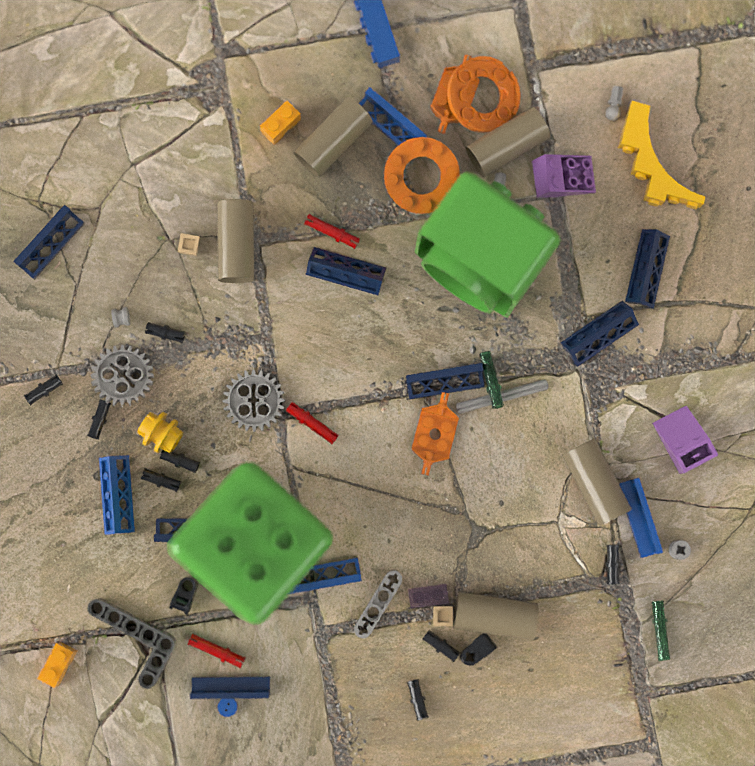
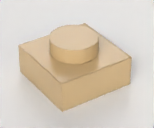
(188, 244)
(442, 615)

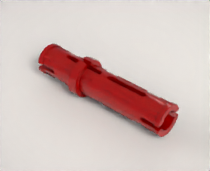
(332, 231)
(315, 425)
(217, 651)

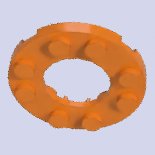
(504, 79)
(402, 156)

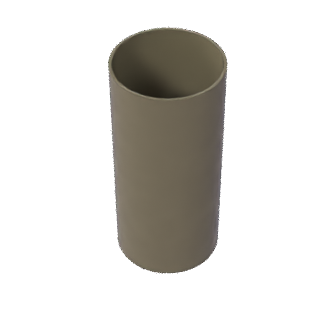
(333, 137)
(508, 142)
(235, 240)
(597, 482)
(496, 616)

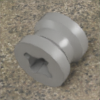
(120, 317)
(676, 547)

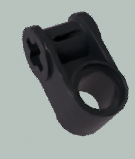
(184, 596)
(480, 647)

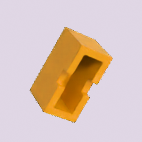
(280, 122)
(57, 664)

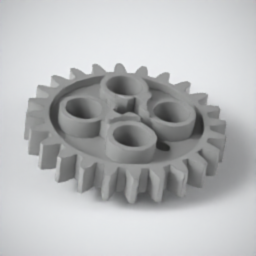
(109, 387)
(236, 401)

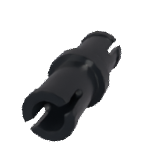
(165, 332)
(43, 389)
(99, 420)
(180, 460)
(160, 480)
(613, 564)
(441, 645)
(417, 699)

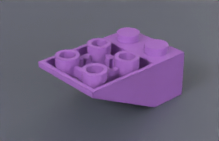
(563, 175)
(684, 440)

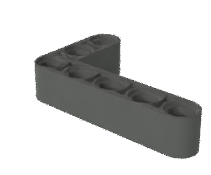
(139, 634)

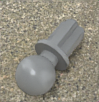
(613, 111)

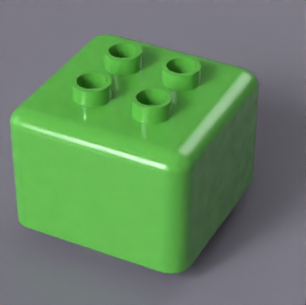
(485, 245)
(250, 543)

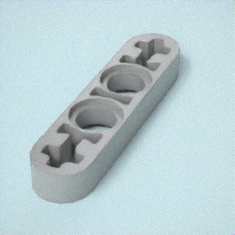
(375, 602)

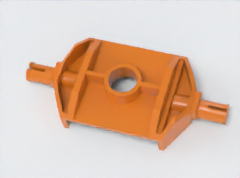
(440, 104)
(438, 418)

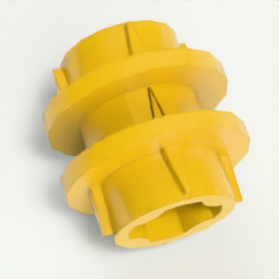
(160, 432)

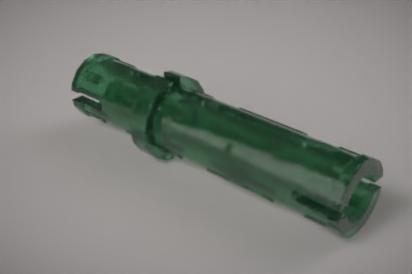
(493, 387)
(660, 630)

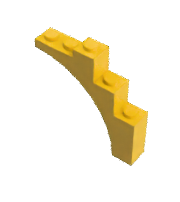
(660, 185)

